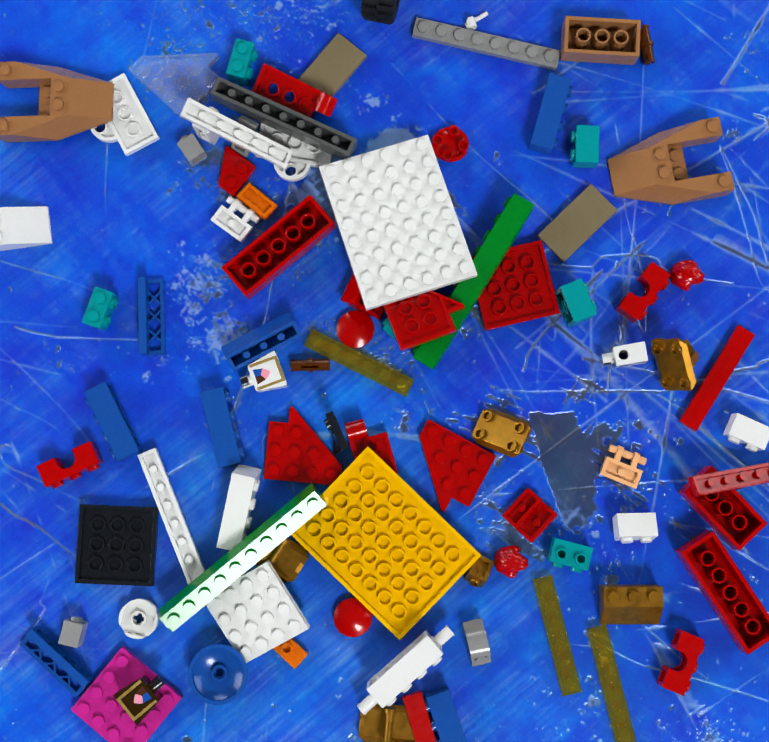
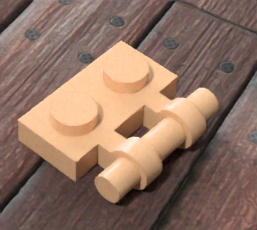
(619, 471)

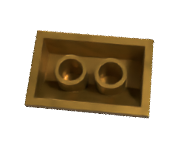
(630, 603)

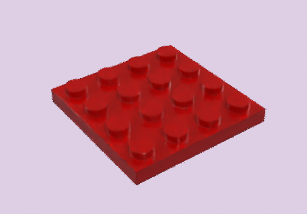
(519, 289)

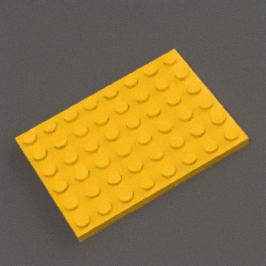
(385, 543)

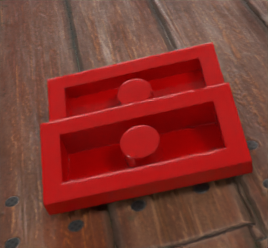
(529, 515)

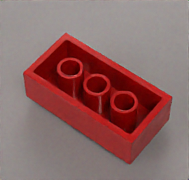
(726, 513)

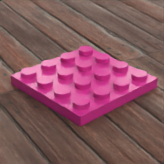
(107, 716)

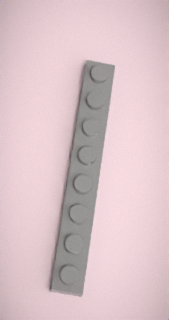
(486, 44)

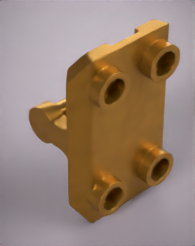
(674, 363)
(501, 432)
(287, 559)
(385, 725)

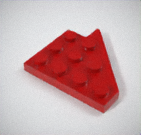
(421, 318)
(298, 453)
(454, 464)

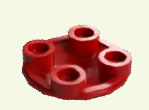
(450, 144)
(355, 329)
(352, 617)

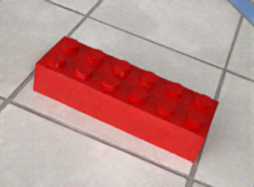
(279, 247)
(726, 591)

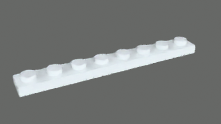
(171, 514)

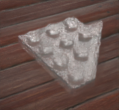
(177, 77)

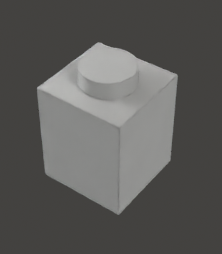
(191, 149)
(73, 632)

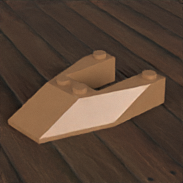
(66, 102)
(658, 170)

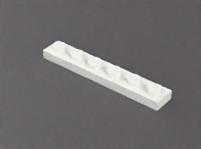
(236, 133)

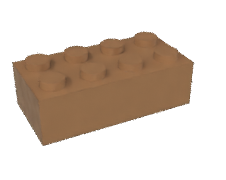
(600, 40)

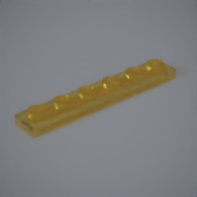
(358, 362)
(557, 635)
(611, 684)

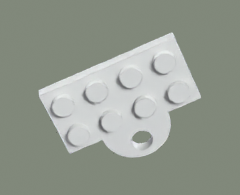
(130, 122)
(303, 155)

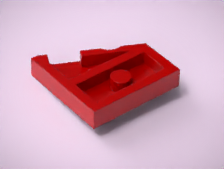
(234, 172)

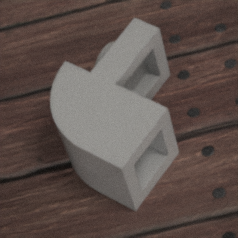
(477, 642)

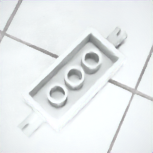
(404, 669)

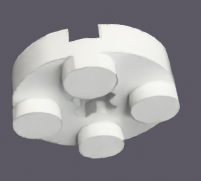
(129, 624)

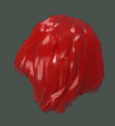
(686, 274)
(510, 561)

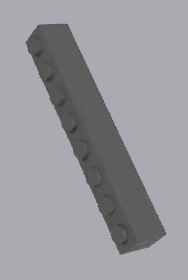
(283, 119)

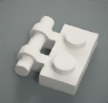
(232, 223)

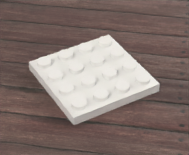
(257, 612)

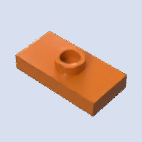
(257, 201)
(291, 652)

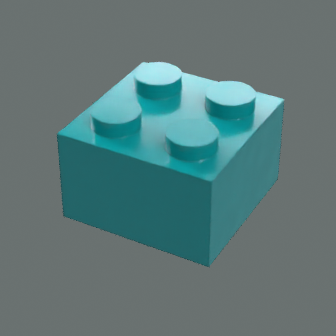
(575, 302)

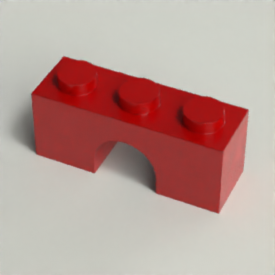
(654, 280)
(86, 458)
(678, 678)

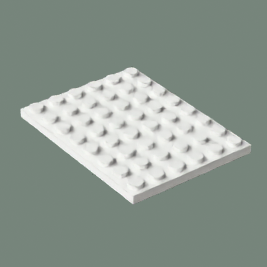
(397, 222)

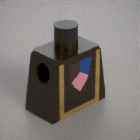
(140, 697)

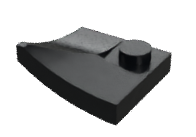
(339, 441)

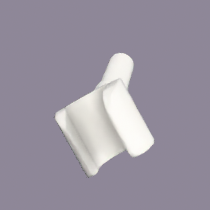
(471, 21)

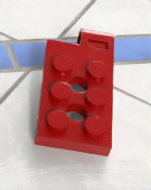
(306, 98)
(360, 441)

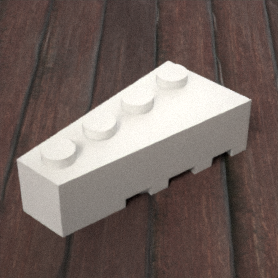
(238, 506)

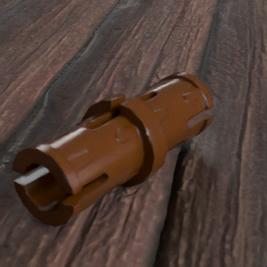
(646, 45)
(310, 365)

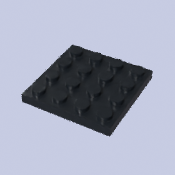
(117, 545)

